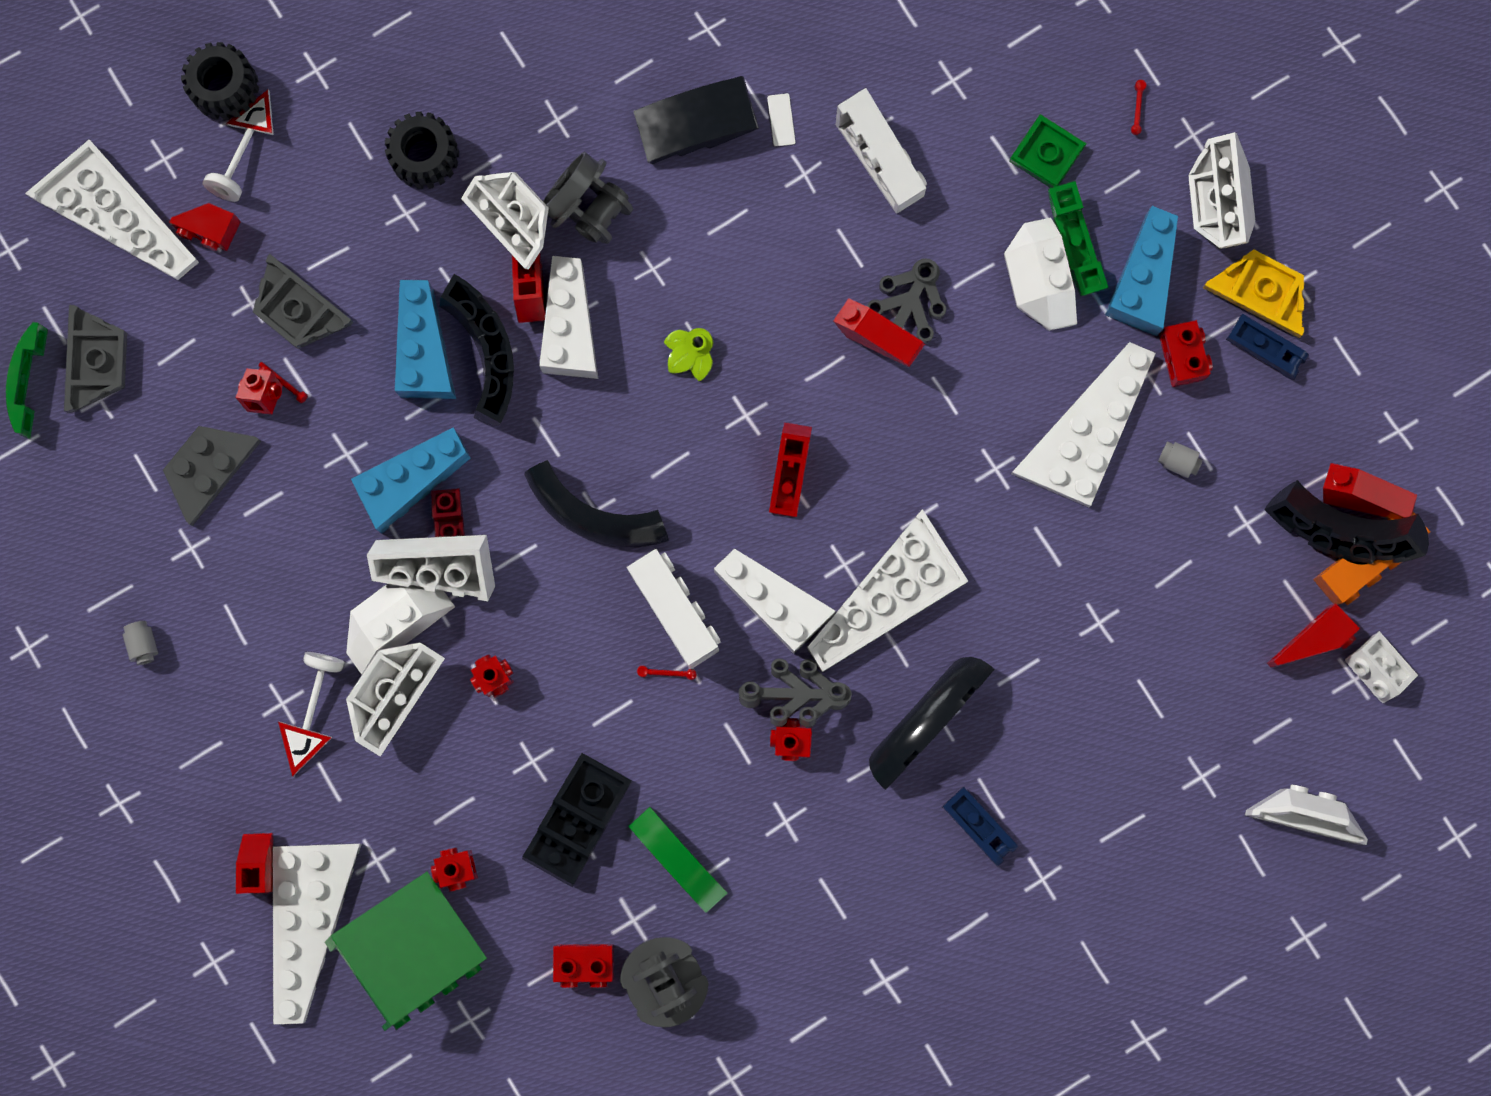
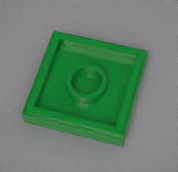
(1047, 152)

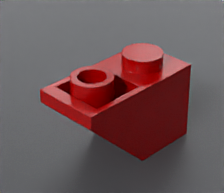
(209, 224)
(255, 864)

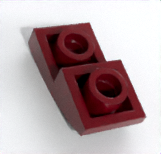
(447, 513)

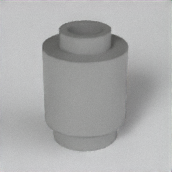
(1180, 459)
(140, 643)

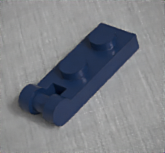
(1267, 346)
(979, 825)

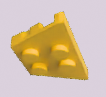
(1264, 290)

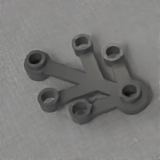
(910, 301)
(799, 694)

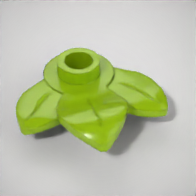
(687, 355)

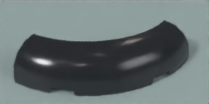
(493, 345)
(589, 522)
(1346, 534)
(927, 718)

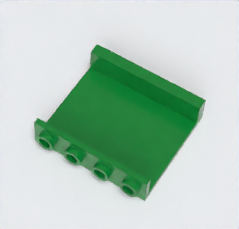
(408, 950)

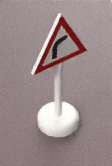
(256, 119)
(301, 742)

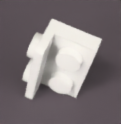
(1381, 668)

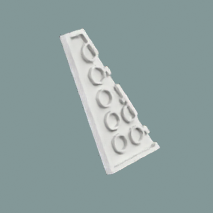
(102, 201)
(1081, 443)
(900, 585)
(306, 908)

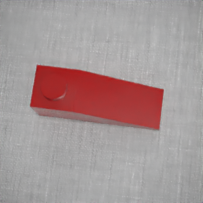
(529, 291)
(877, 333)
(790, 469)
(1366, 493)
(1324, 633)

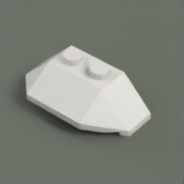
(1222, 192)
(510, 213)
(1042, 275)
(392, 620)
(389, 692)
(1309, 813)

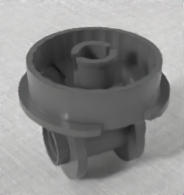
(566, 195)
(664, 982)

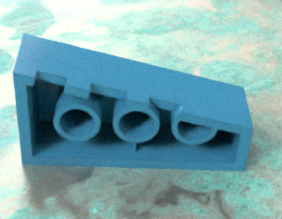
(1145, 280)
(421, 349)
(405, 479)

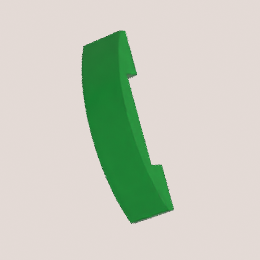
(1070, 222)
(30, 344)
(677, 860)

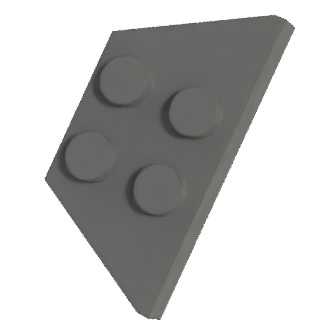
(295, 307)
(93, 359)
(205, 467)

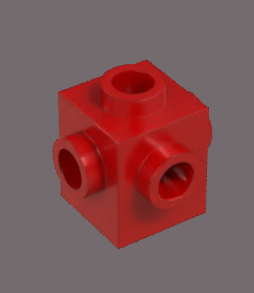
(259, 391)
(502, 678)
(792, 749)
(464, 867)

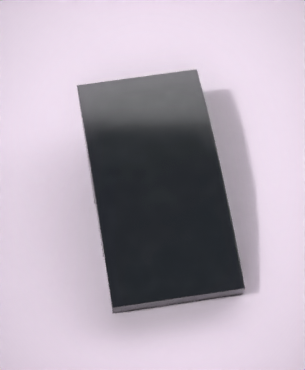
(696, 119)
(576, 819)

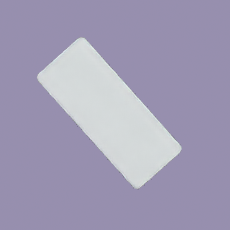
(781, 119)

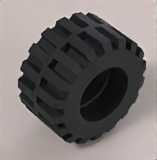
(208, 64)
(416, 129)

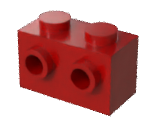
(1185, 353)
(583, 964)

